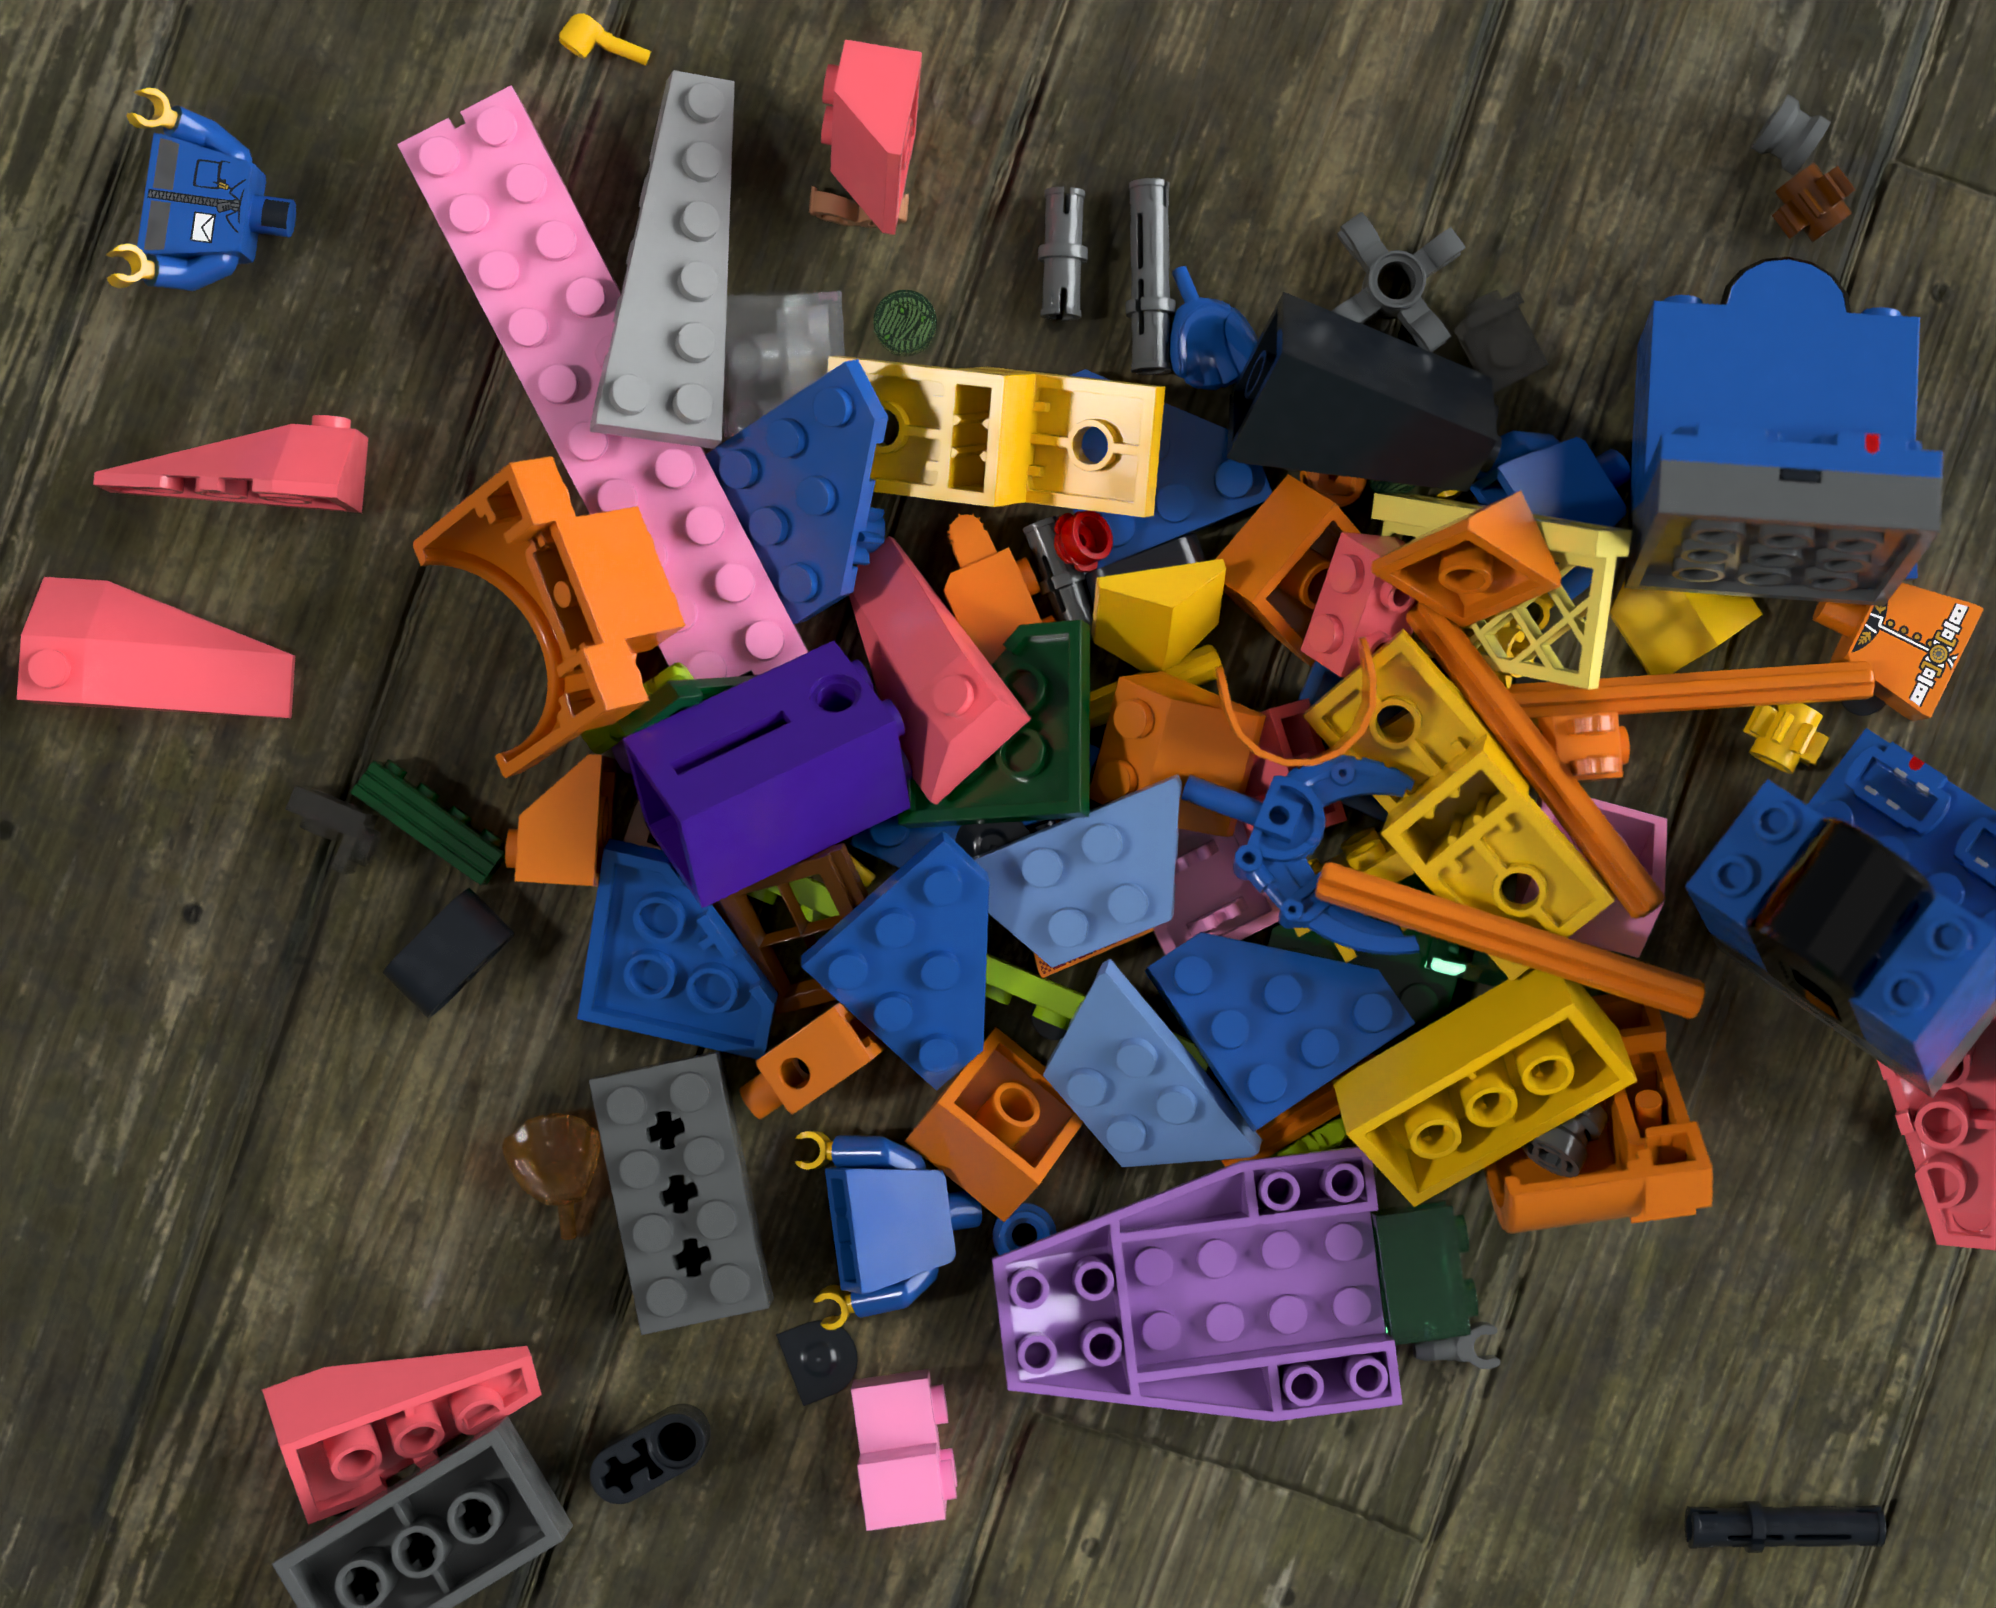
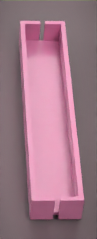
(555, 321)

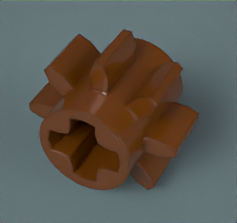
(1813, 202)

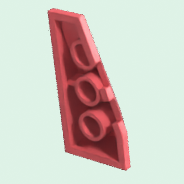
(281, 466)
(127, 651)
(932, 672)
(1955, 1145)
(367, 1421)

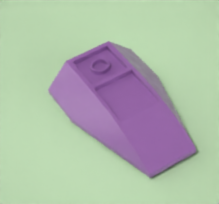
(1211, 1297)

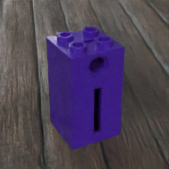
(770, 772)

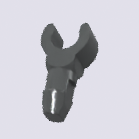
(1458, 1348)

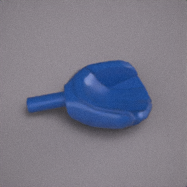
(1208, 338)

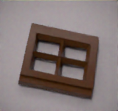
(737, 912)

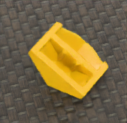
(1157, 613)
(1677, 627)

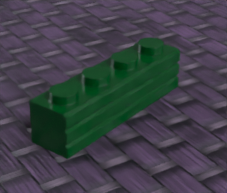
(429, 822)

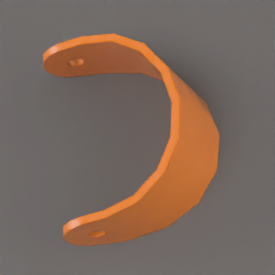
(1356, 731)

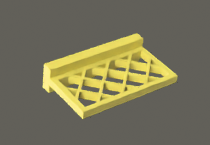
(1571, 545)

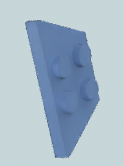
(1090, 875)
(1141, 1084)

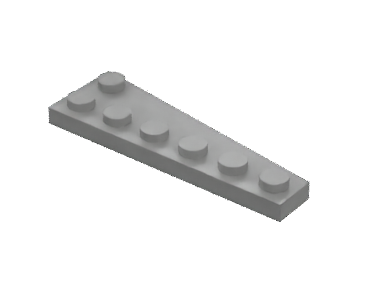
(671, 317)

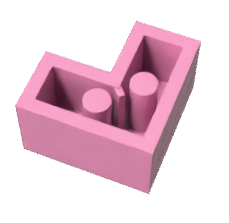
(900, 1458)

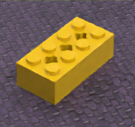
(1482, 1082)

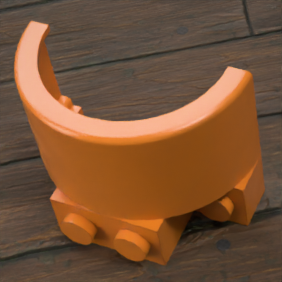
(581, 584)
(1642, 1165)

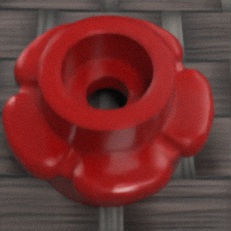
(1082, 539)

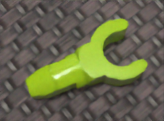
(1322, 1138)

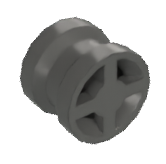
(1790, 134)

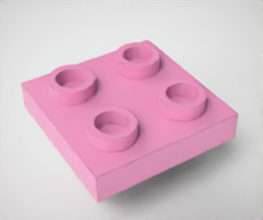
(1211, 895)

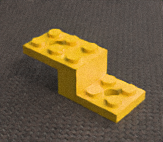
(1015, 437)
(1469, 801)

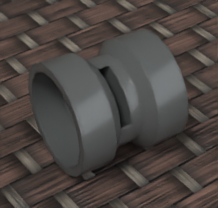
(1565, 1146)

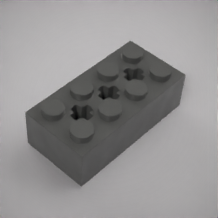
(658, 1228)
(433, 1502)

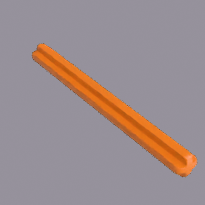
(1701, 690)
(1537, 761)
(1510, 940)

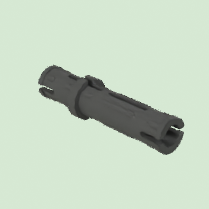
(1150, 290)

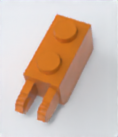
(990, 589)
(1588, 744)

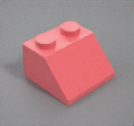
(872, 125)

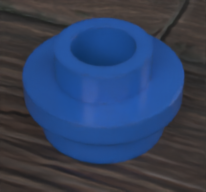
(1024, 1213)

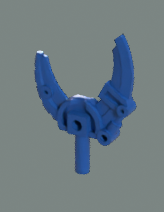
(1289, 831)

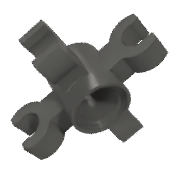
(1366, 247)

